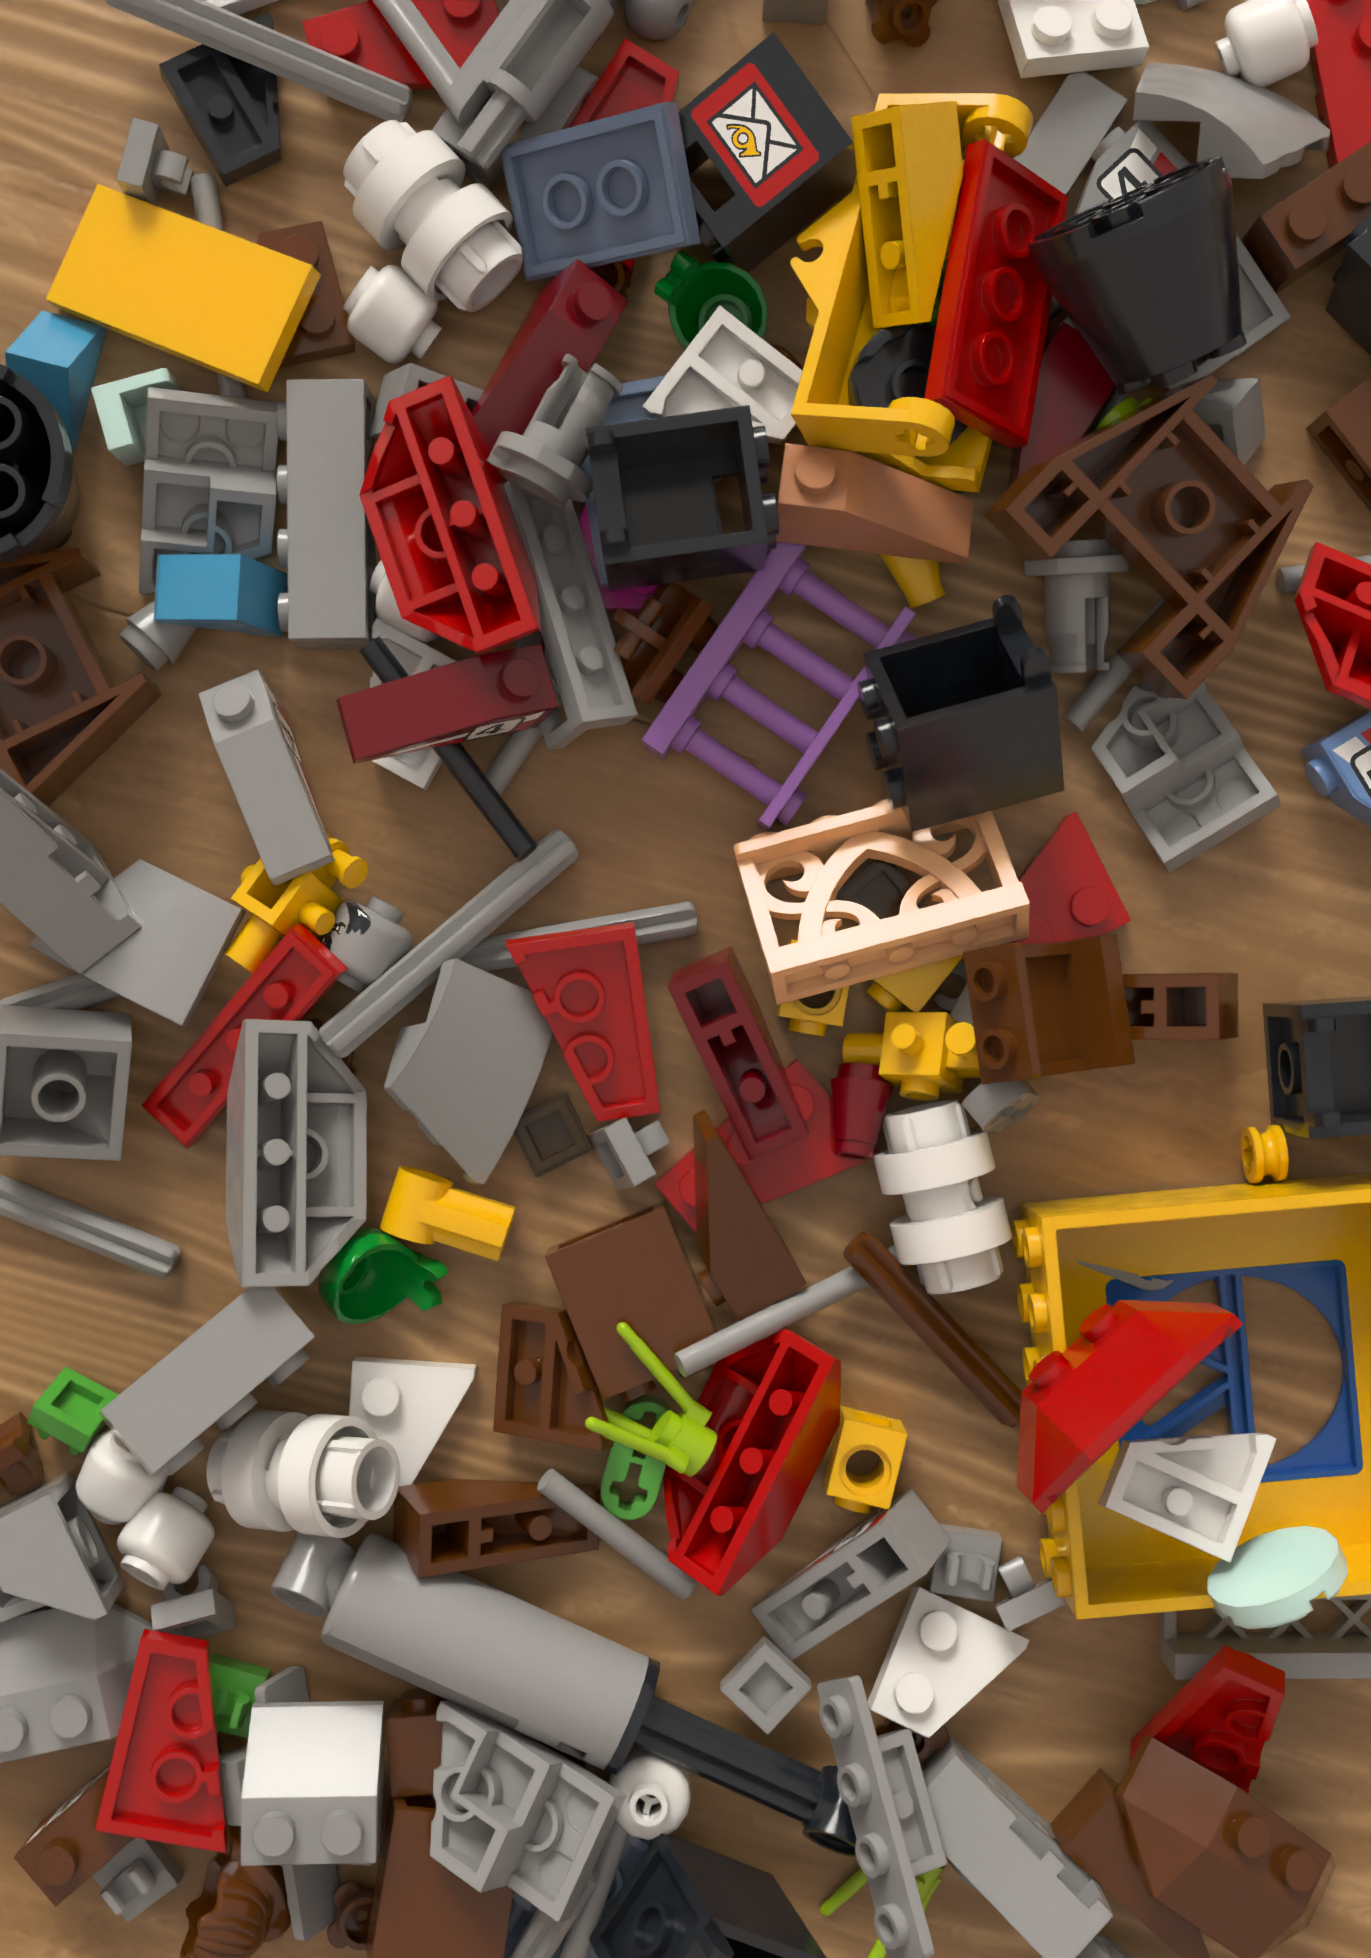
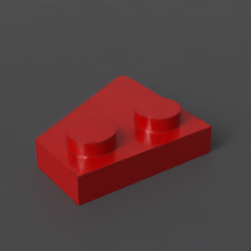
(1070, 889)

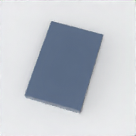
(601, 191)

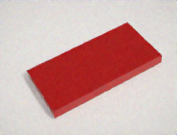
(994, 298)

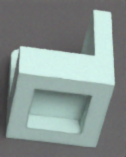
(124, 412)

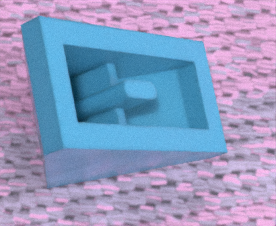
(61, 362)
(219, 593)

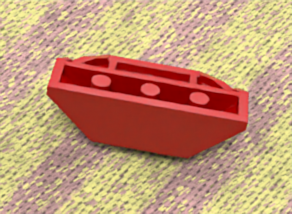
(447, 524)
(1337, 620)
(1106, 1385)
(773, 1425)

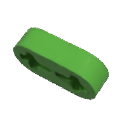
(619, 1462)

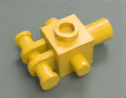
(296, 901)
(918, 1053)

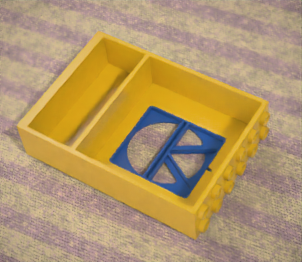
(1291, 1232)

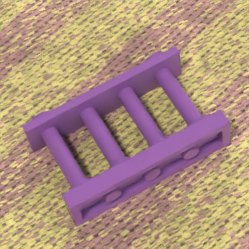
(716, 678)

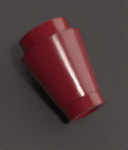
(858, 1109)

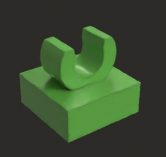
(71, 1410)
(234, 1692)

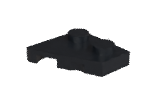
(228, 108)

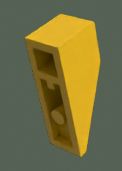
(908, 201)

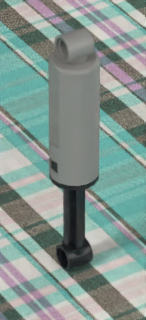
(536, 1675)

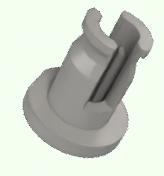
(554, 445)
(1078, 602)

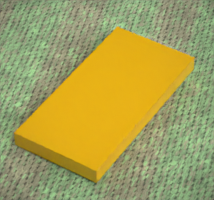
(183, 287)

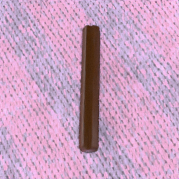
(935, 1327)

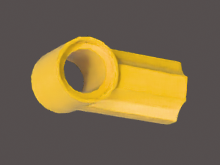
(429, 1210)

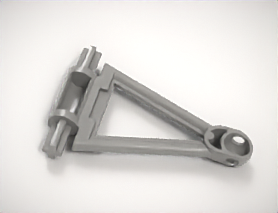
(518, 60)

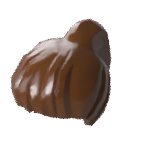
(237, 1907)

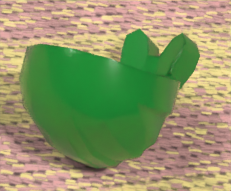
(698, 290)
(377, 1275)

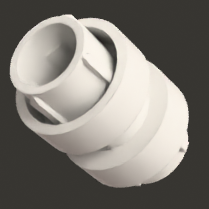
(412, 196)
(948, 1222)
(303, 1473)

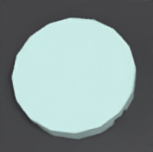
(1277, 1577)

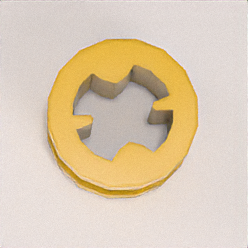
(1264, 1154)

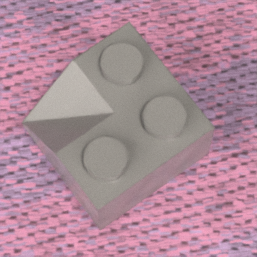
(63, 1082)

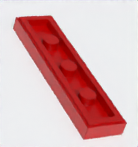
(280, 989)

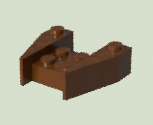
(1177, 514)
(53, 685)

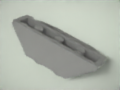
(292, 1154)
(64, 1678)

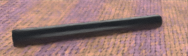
(459, 763)

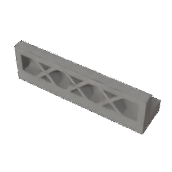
(572, 623)
(1299, 1654)

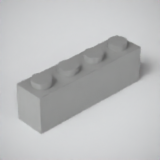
(327, 529)

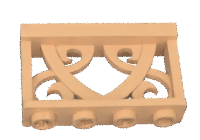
(830, 852)

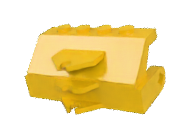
(843, 325)

